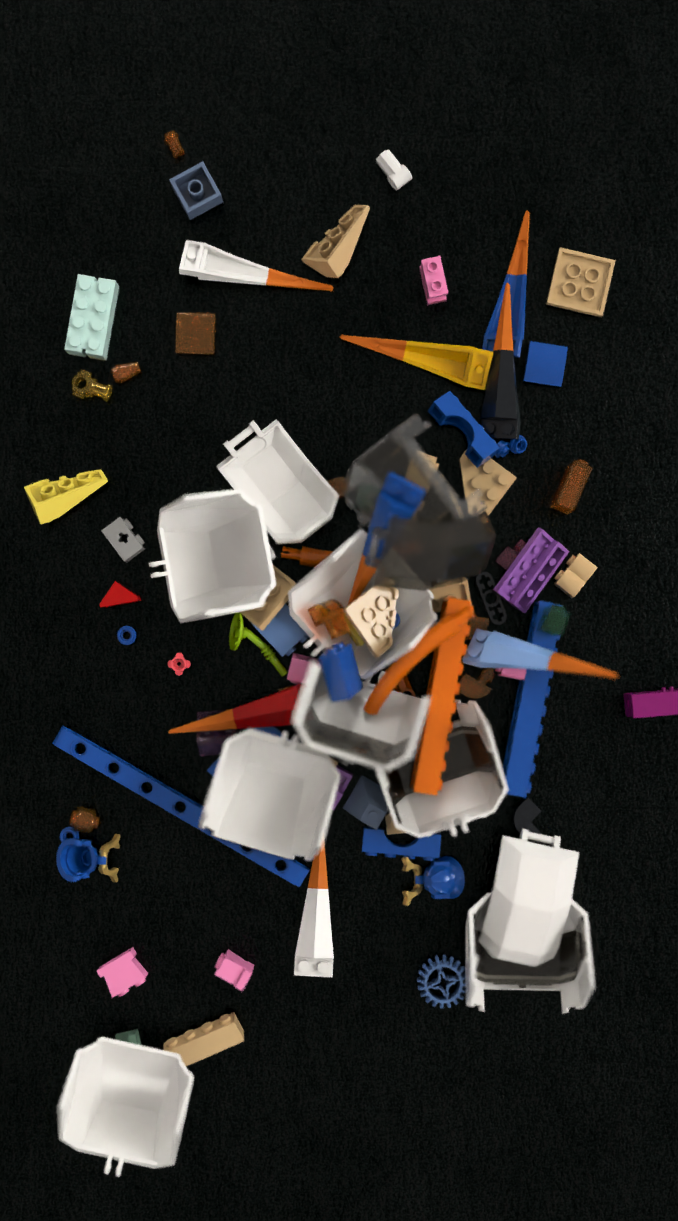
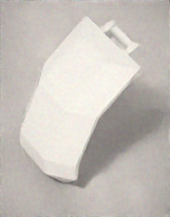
(281, 480)
(529, 899)

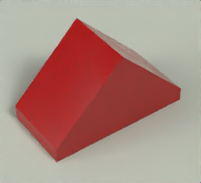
(118, 595)

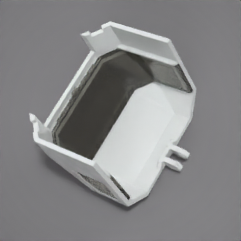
(351, 732)
(470, 785)
(567, 972)

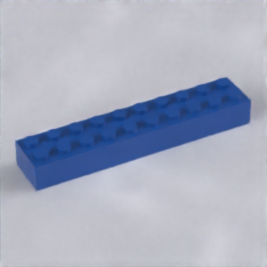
(527, 713)

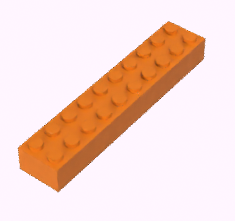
(441, 689)

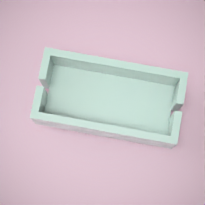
(92, 317)

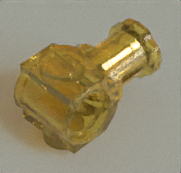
(92, 387)

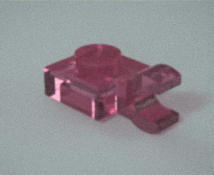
(509, 555)

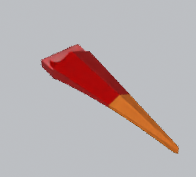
(268, 711)

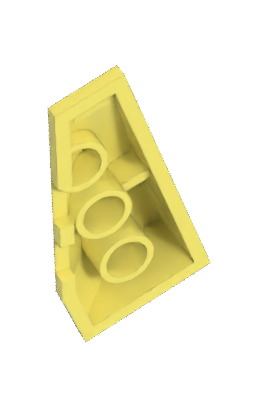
(57, 497)

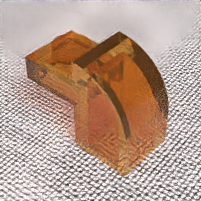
(330, 614)
(476, 688)

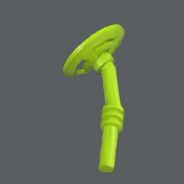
(238, 631)

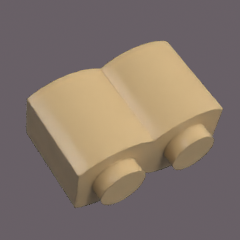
(575, 575)

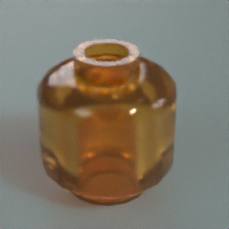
(84, 820)

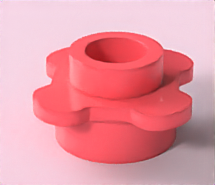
(179, 669)

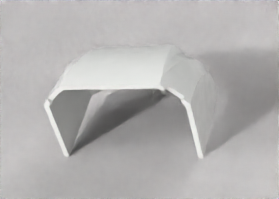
(214, 555)
(334, 580)
(271, 795)
(125, 1104)

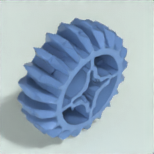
(450, 979)

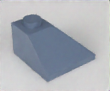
(367, 802)

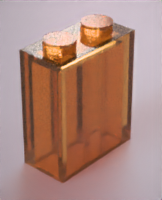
(571, 486)

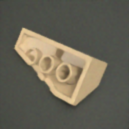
(336, 249)

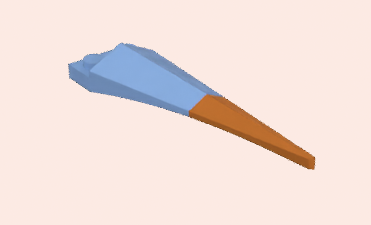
(503, 651)

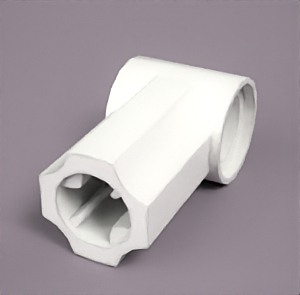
(396, 173)

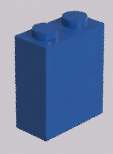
(341, 672)

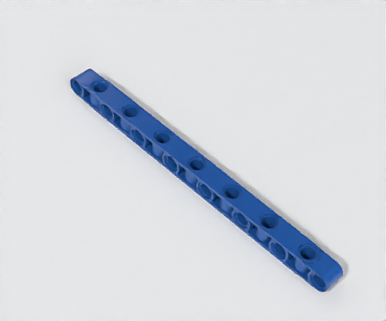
(167, 799)

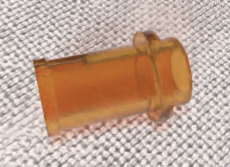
(174, 144)

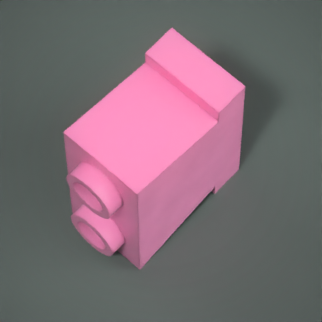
(433, 280)
(234, 969)
(123, 973)

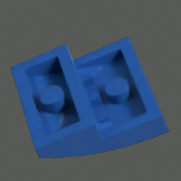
(545, 363)

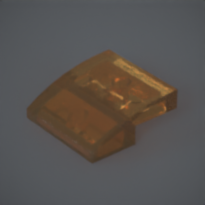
(195, 333)

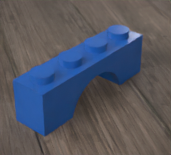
(450, 411)
(376, 842)

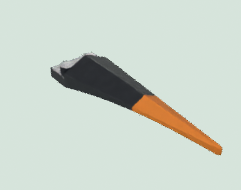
(500, 405)

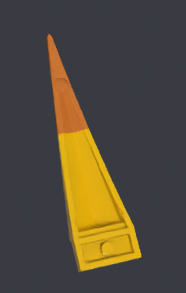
(455, 362)

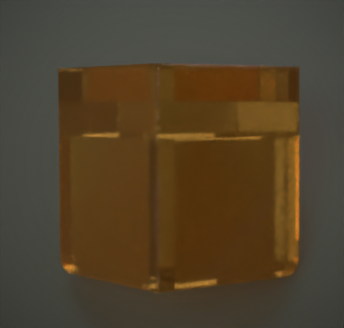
(477, 622)

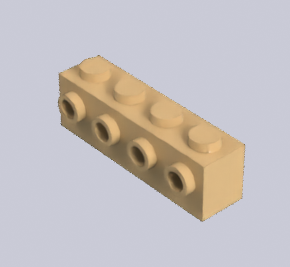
(207, 1039)

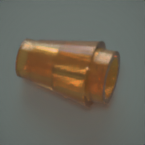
(125, 371)

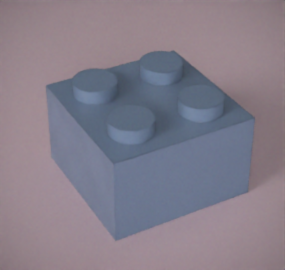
(196, 190)

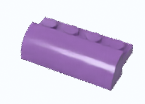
(531, 570)

